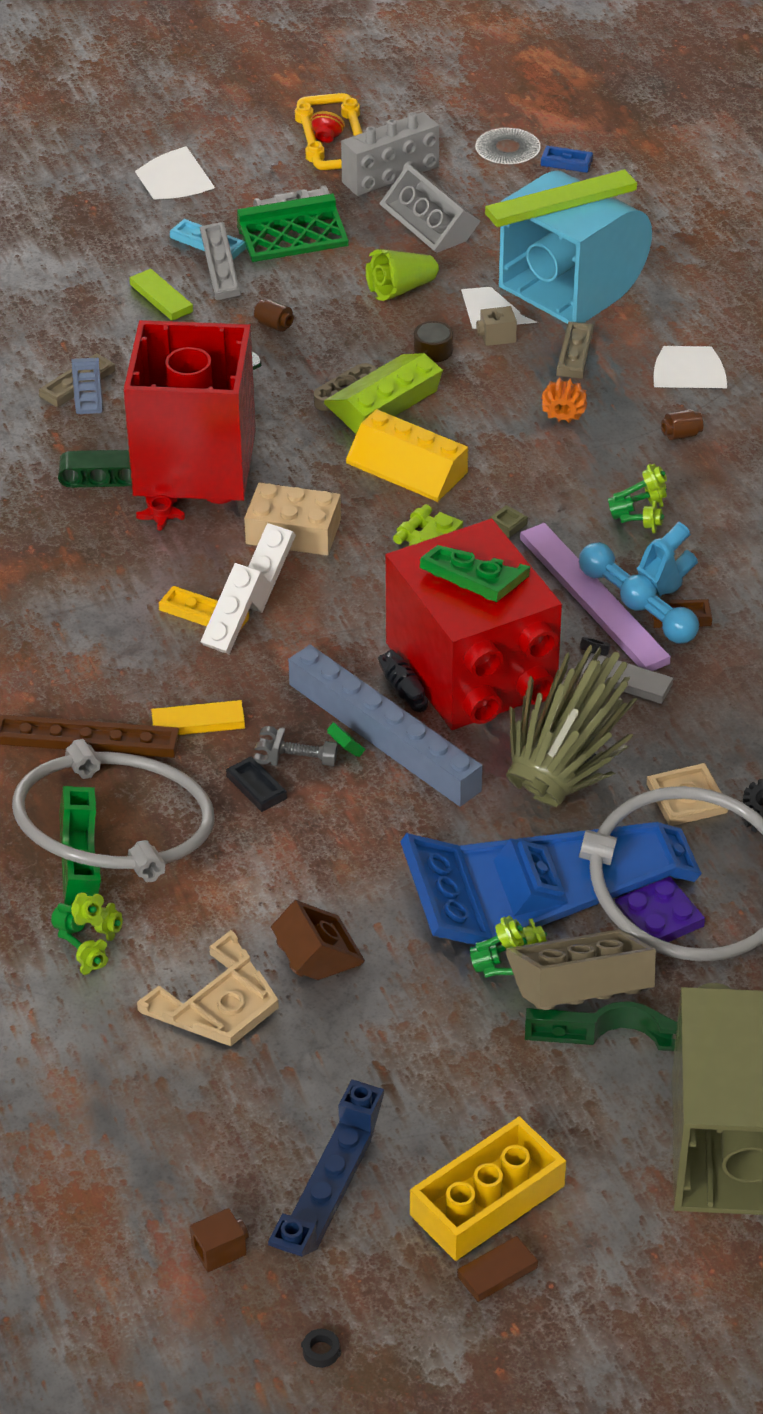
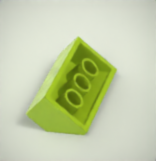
(388, 389)

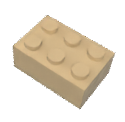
(306, 512)

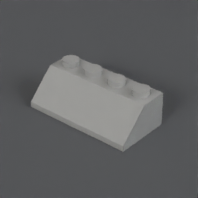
(428, 210)

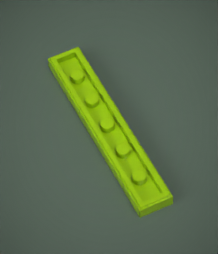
(560, 198)

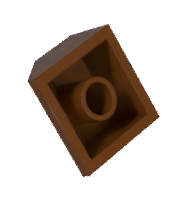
(315, 941)

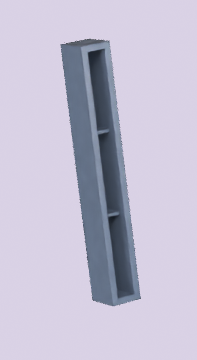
(385, 725)

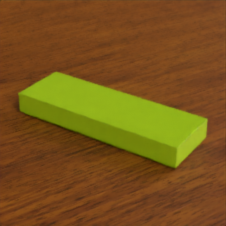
(161, 294)

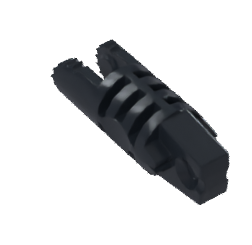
(403, 680)

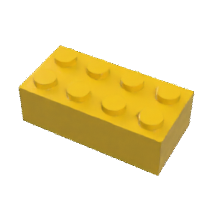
(487, 1188)

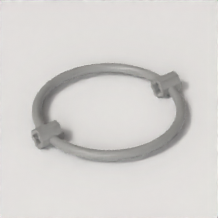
(599, 849)
(142, 857)

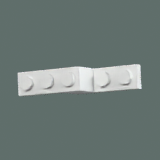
(248, 588)

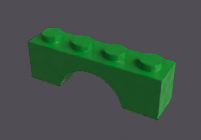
(77, 831)

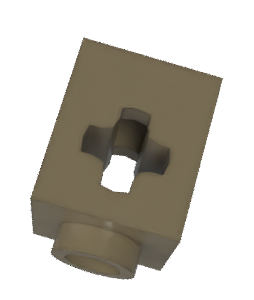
(497, 325)

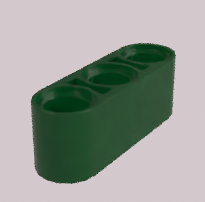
(95, 468)

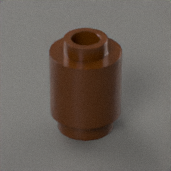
(273, 315)
(682, 424)

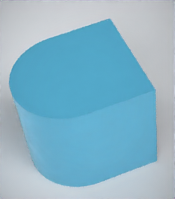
(575, 257)

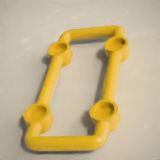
(315, 151)

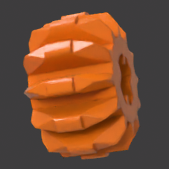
(564, 400)

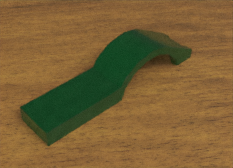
(587, 1027)

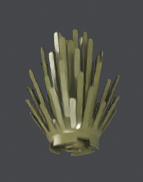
(568, 730)

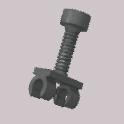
(277, 746)

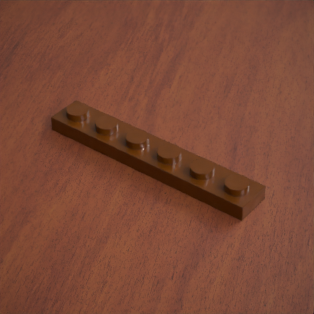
(102, 736)

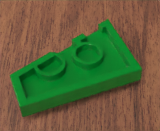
(485, 578)

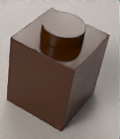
(219, 1239)

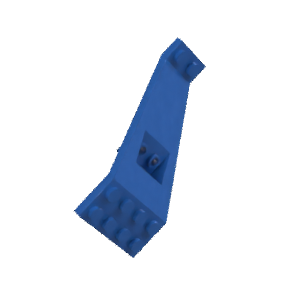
(534, 877)

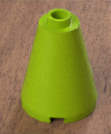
(398, 272)

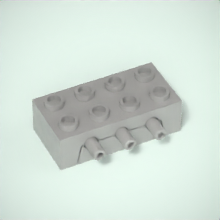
(382, 153)

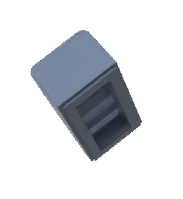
(87, 401)

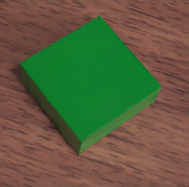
(345, 740)

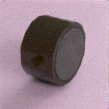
(434, 340)

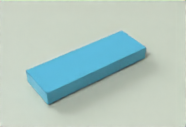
(190, 234)

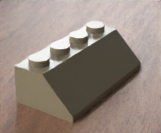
(582, 968)

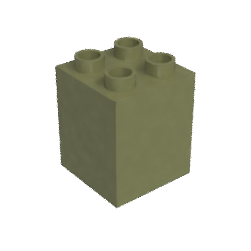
(718, 1101)

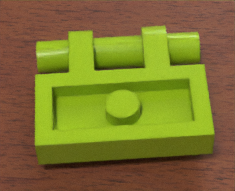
(431, 526)

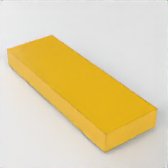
(190, 606)
(201, 717)

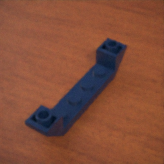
(333, 1174)

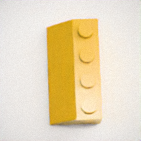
(408, 455)

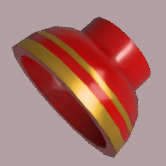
(328, 125)

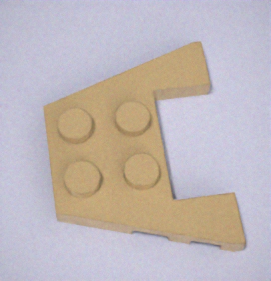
(224, 1007)

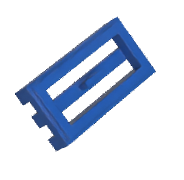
(567, 159)

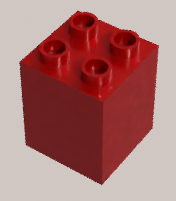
(190, 410)
(466, 647)

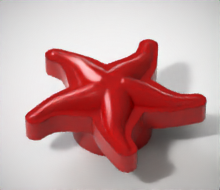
(160, 509)

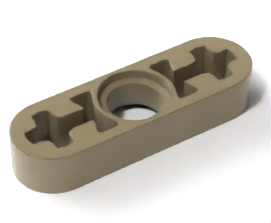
(345, 379)

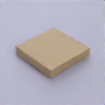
(686, 810)

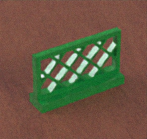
(288, 215)

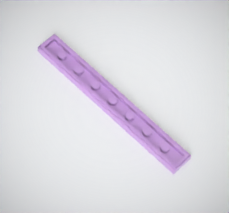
(595, 598)

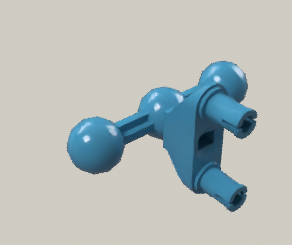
(656, 575)

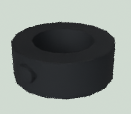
(586, 641)
(325, 1359)

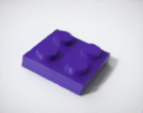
(661, 910)

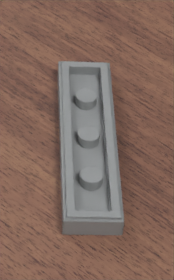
(220, 261)

